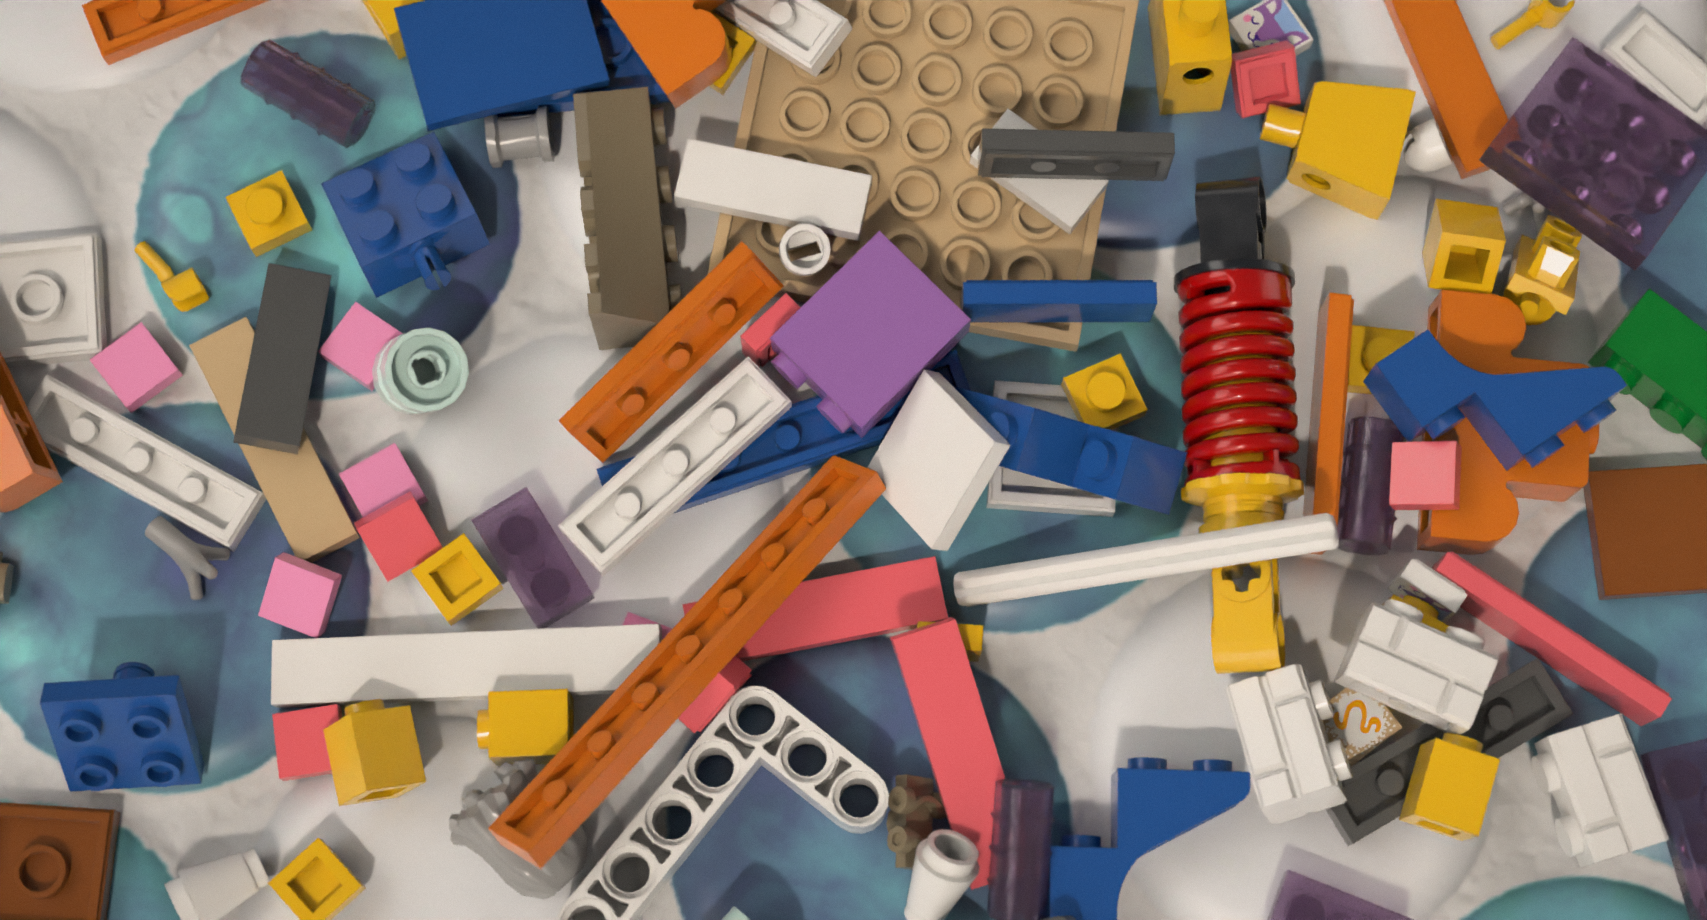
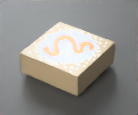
(1359, 724)

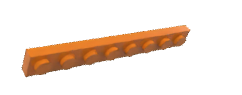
(685, 661)

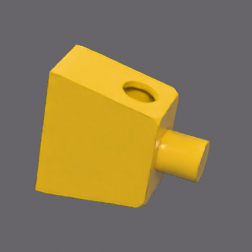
(1188, 38)
(1344, 142)

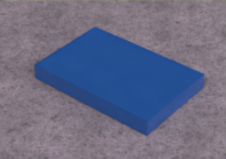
(498, 55)

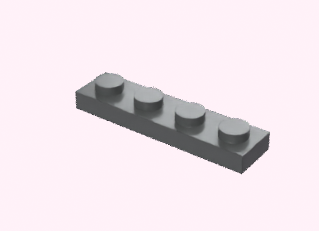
(1508, 717)

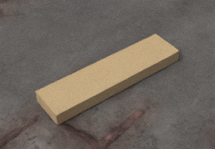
(292, 483)

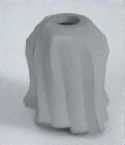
(483, 808)

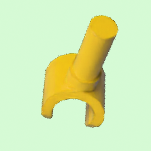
(1539, 13)
(183, 289)

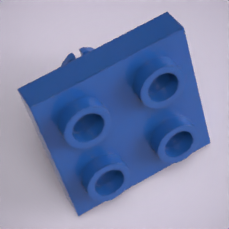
(123, 731)

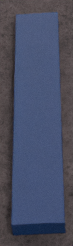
(796, 443)

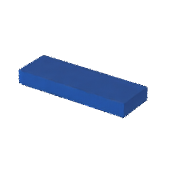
(1058, 300)

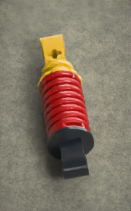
(1239, 408)

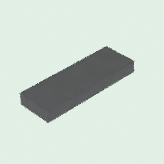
(1075, 154)
(282, 359)

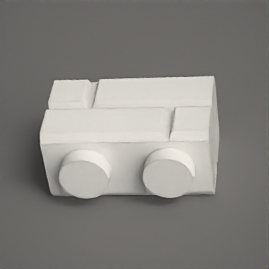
(1417, 666)
(1288, 744)
(1598, 791)

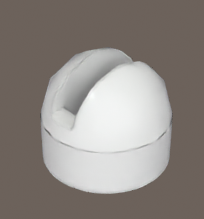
(1426, 148)
(801, 236)

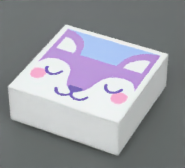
(1269, 24)
(1430, 586)

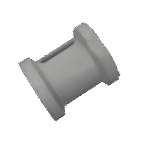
(519, 137)

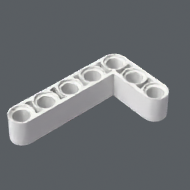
(709, 803)

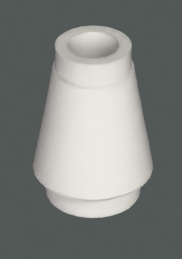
(940, 874)
(216, 886)

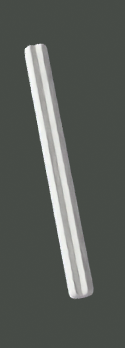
(1147, 560)

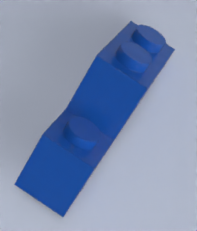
(1512, 413)
(1083, 454)
(1146, 812)

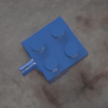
(406, 215)

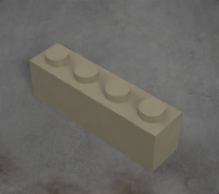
(624, 214)

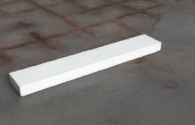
(456, 664)

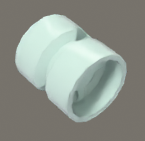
(420, 371)

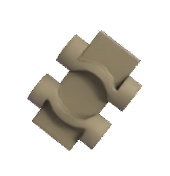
(911, 816)

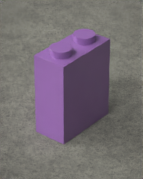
(868, 336)

